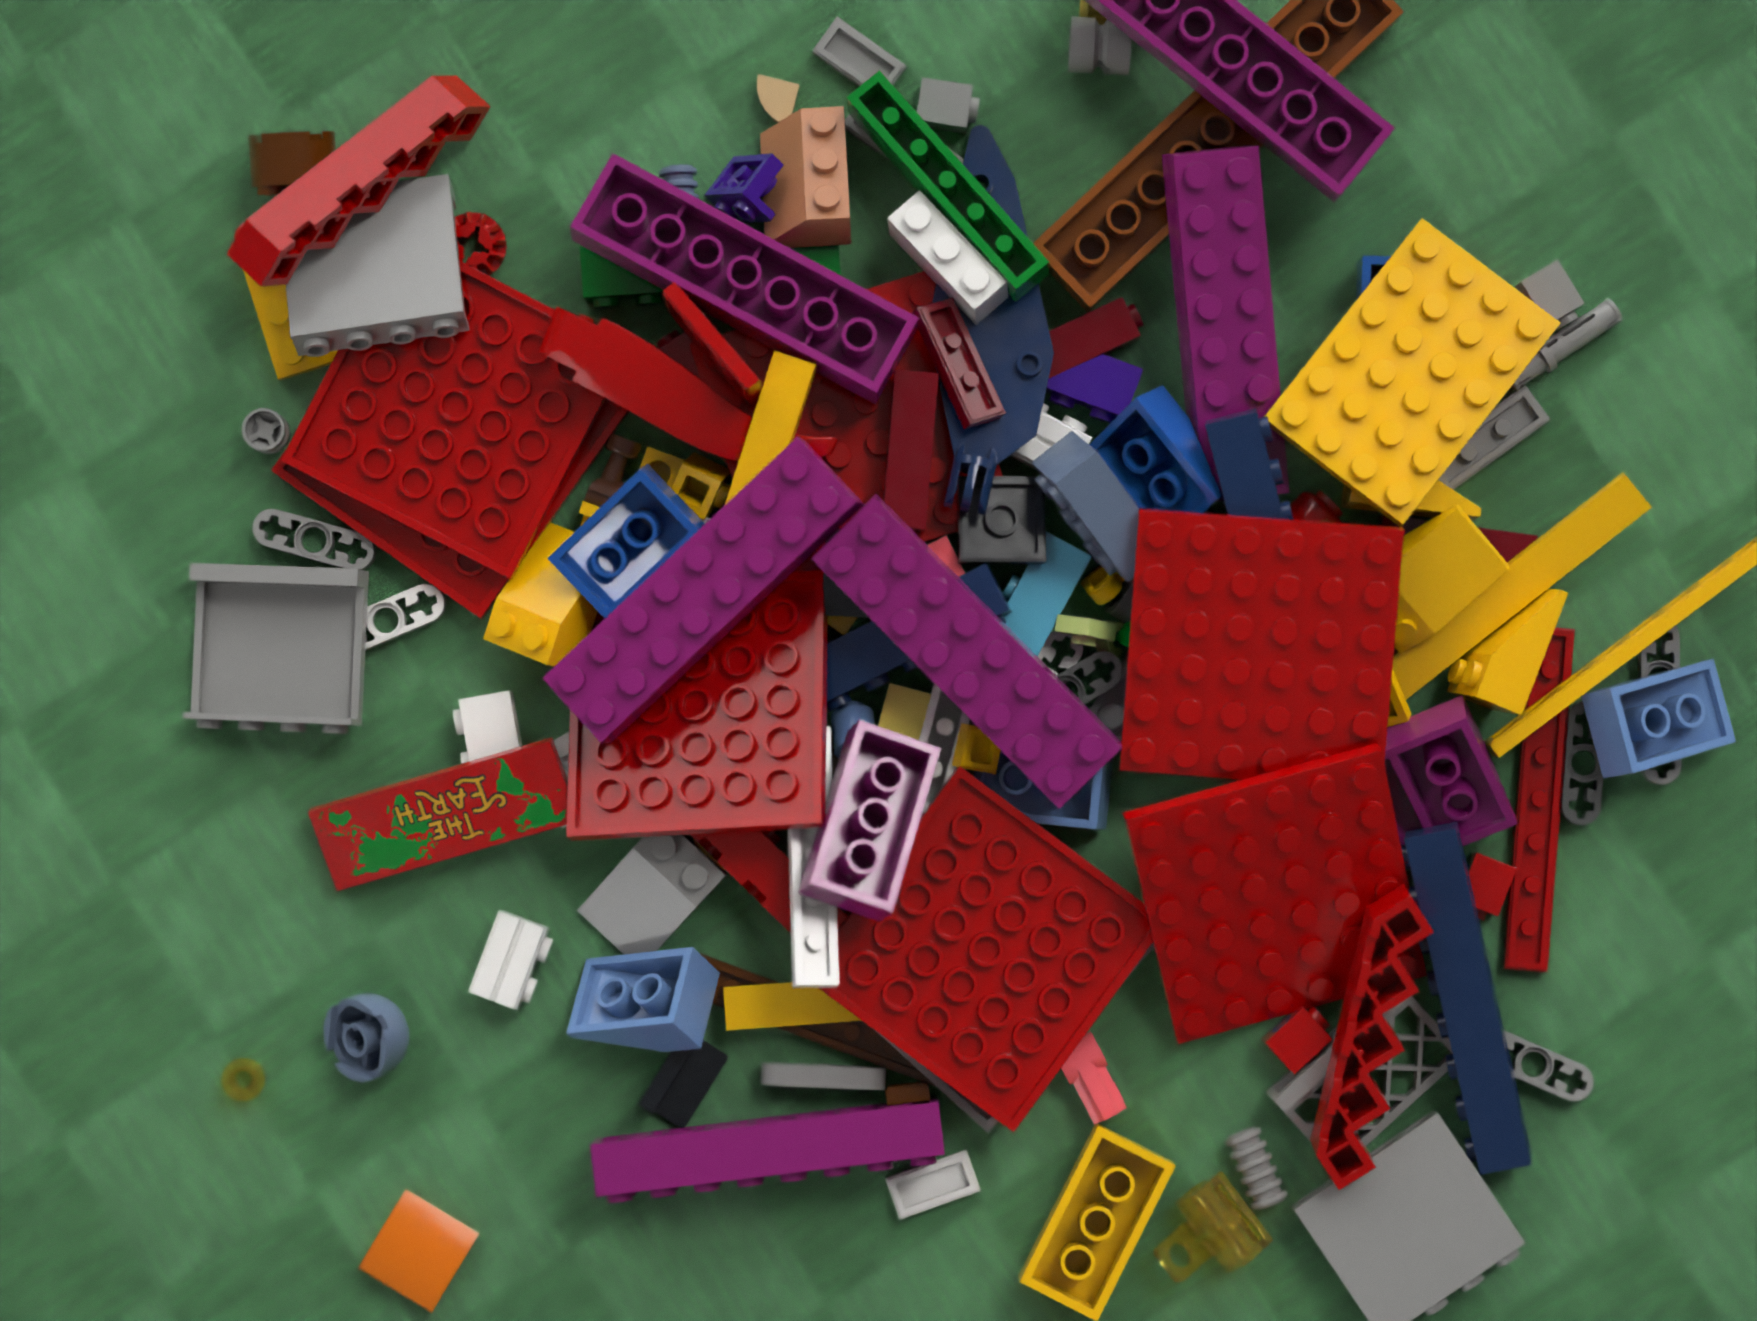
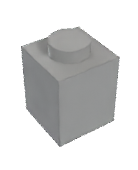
(947, 105)
(1552, 292)

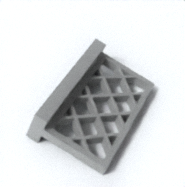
(1294, 1089)

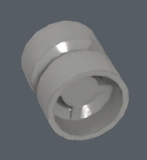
(1098, 46)

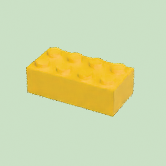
(1096, 1221)

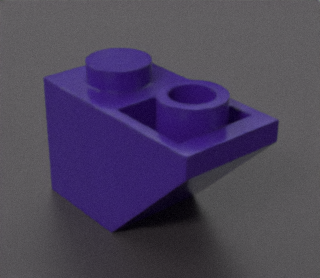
(1097, 384)

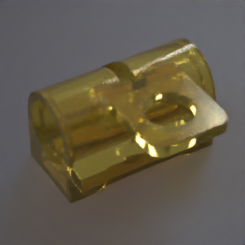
(1216, 1226)

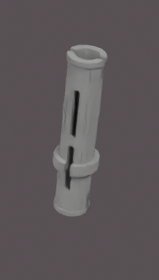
(1570, 340)

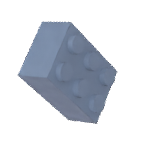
(1091, 502)

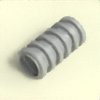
(1256, 1168)

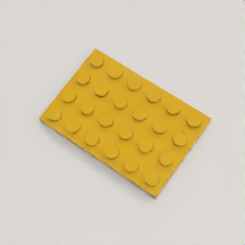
(1411, 372)

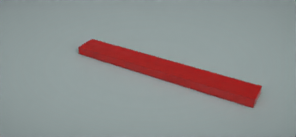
(1538, 820)

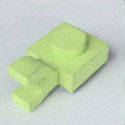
(1090, 632)

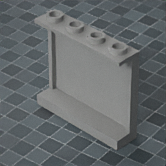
(385, 278)
(278, 646)
(1411, 1225)

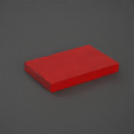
(712, 344)

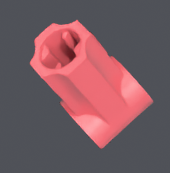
(1092, 1081)

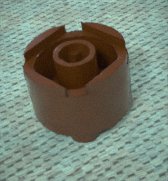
(285, 157)

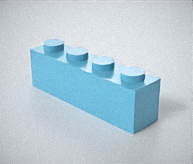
(1043, 592)

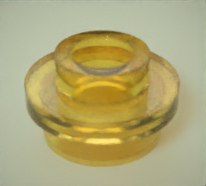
(230, 1083)

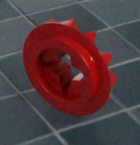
(490, 237)

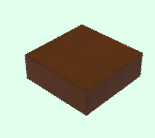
(907, 1092)

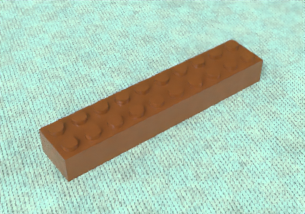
(1126, 209)

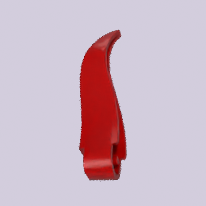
(652, 384)

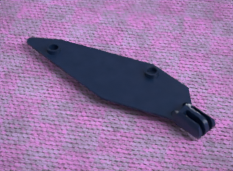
(1011, 344)

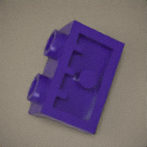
(743, 184)

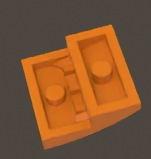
(418, 1251)

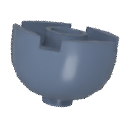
(366, 1036)

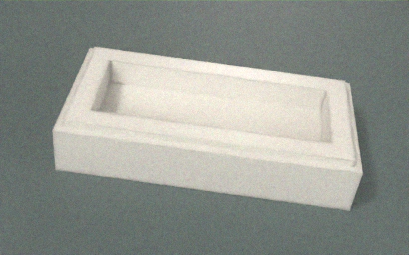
(932, 1184)

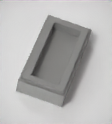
(856, 55)

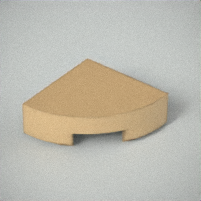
(777, 96)

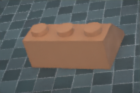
(813, 183)

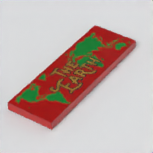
(442, 814)

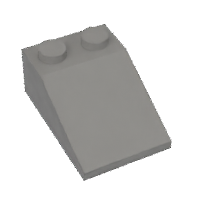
(651, 893)

